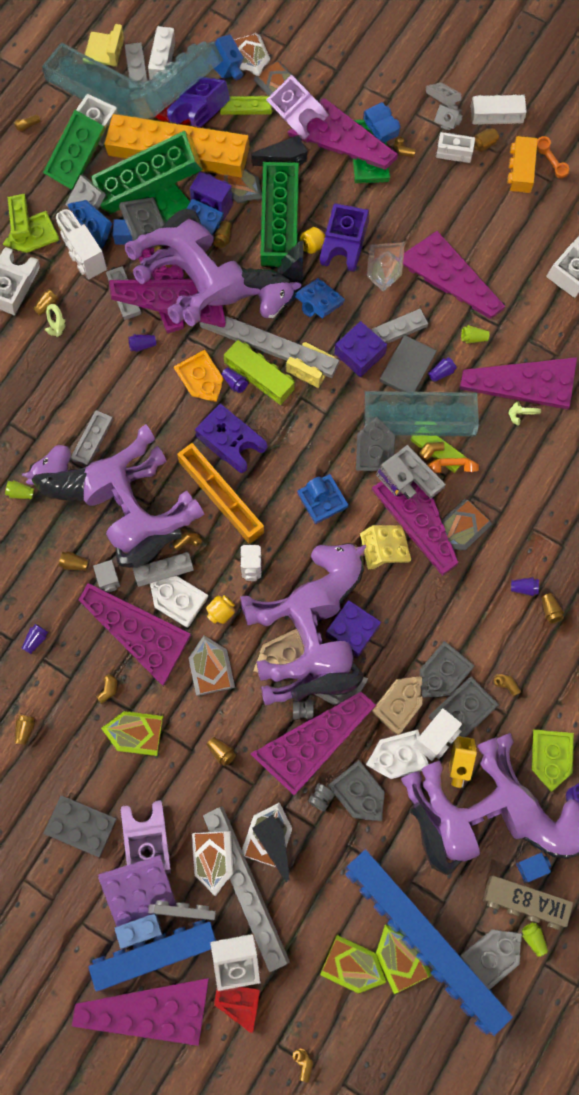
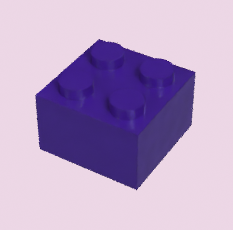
(212, 193)
(360, 349)
(354, 627)

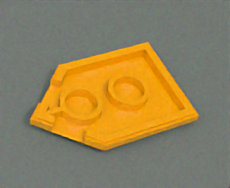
(200, 376)

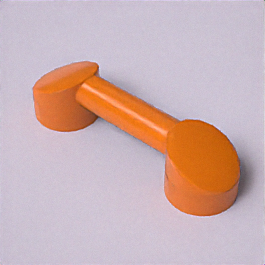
(543, 147)
(469, 465)

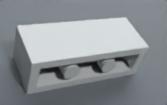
(162, 50)
(498, 109)

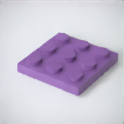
(135, 887)

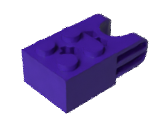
(199, 102)
(345, 235)
(232, 441)

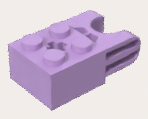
(296, 106)
(145, 836)

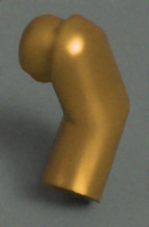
(22, 125)
(402, 149)
(429, 448)
(187, 538)
(110, 688)

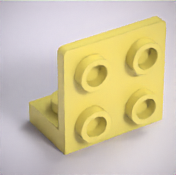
(106, 47)
(304, 372)
(385, 545)

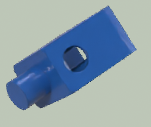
(231, 58)

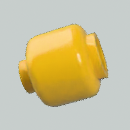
(312, 240)
(220, 609)

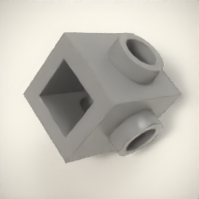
(443, 119)

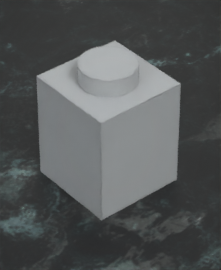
(106, 576)

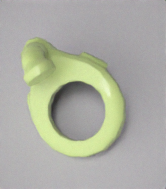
(59, 325)
(517, 409)

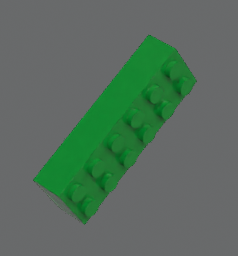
(148, 171)
(278, 211)

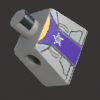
(396, 477)

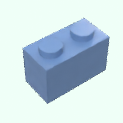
(138, 931)

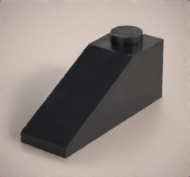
(287, 151)
(292, 264)
(272, 838)

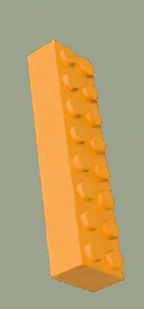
(216, 150)

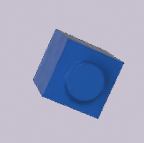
(121, 232)
(534, 867)

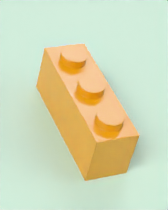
(522, 164)

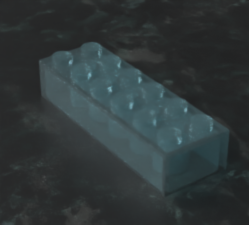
(85, 76)
(173, 80)
(424, 412)

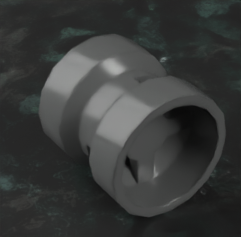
(303, 709)
(321, 797)

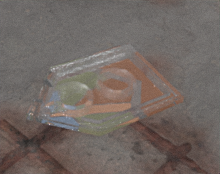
(385, 263)

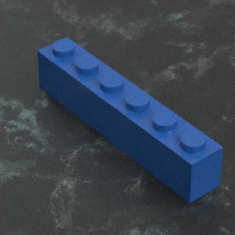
(152, 956)

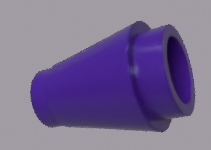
(141, 342)
(443, 369)
(235, 380)
(525, 586)
(34, 638)

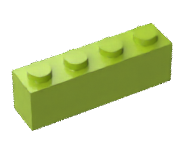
(259, 372)

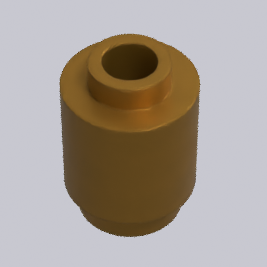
(485, 139)

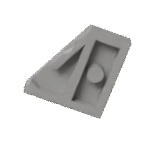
(87, 191)

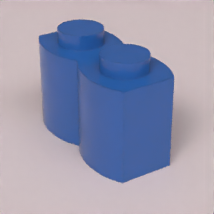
(381, 122)

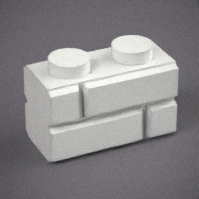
(455, 147)
(251, 562)

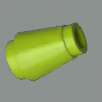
(473, 334)
(18, 490)
(534, 937)

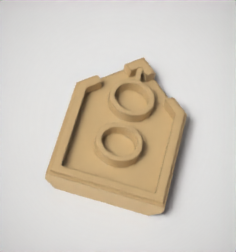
(282, 649)
(400, 703)

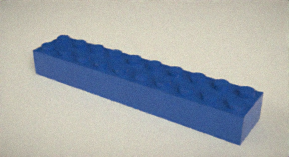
(429, 944)

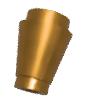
(222, 235)
(46, 299)
(72, 561)
(552, 609)
(23, 728)
(221, 751)

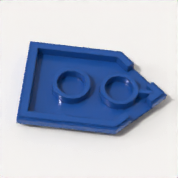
(94, 221)

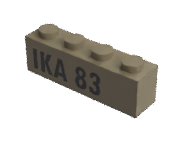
(527, 901)

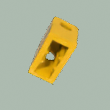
(462, 760)

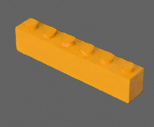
(220, 493)

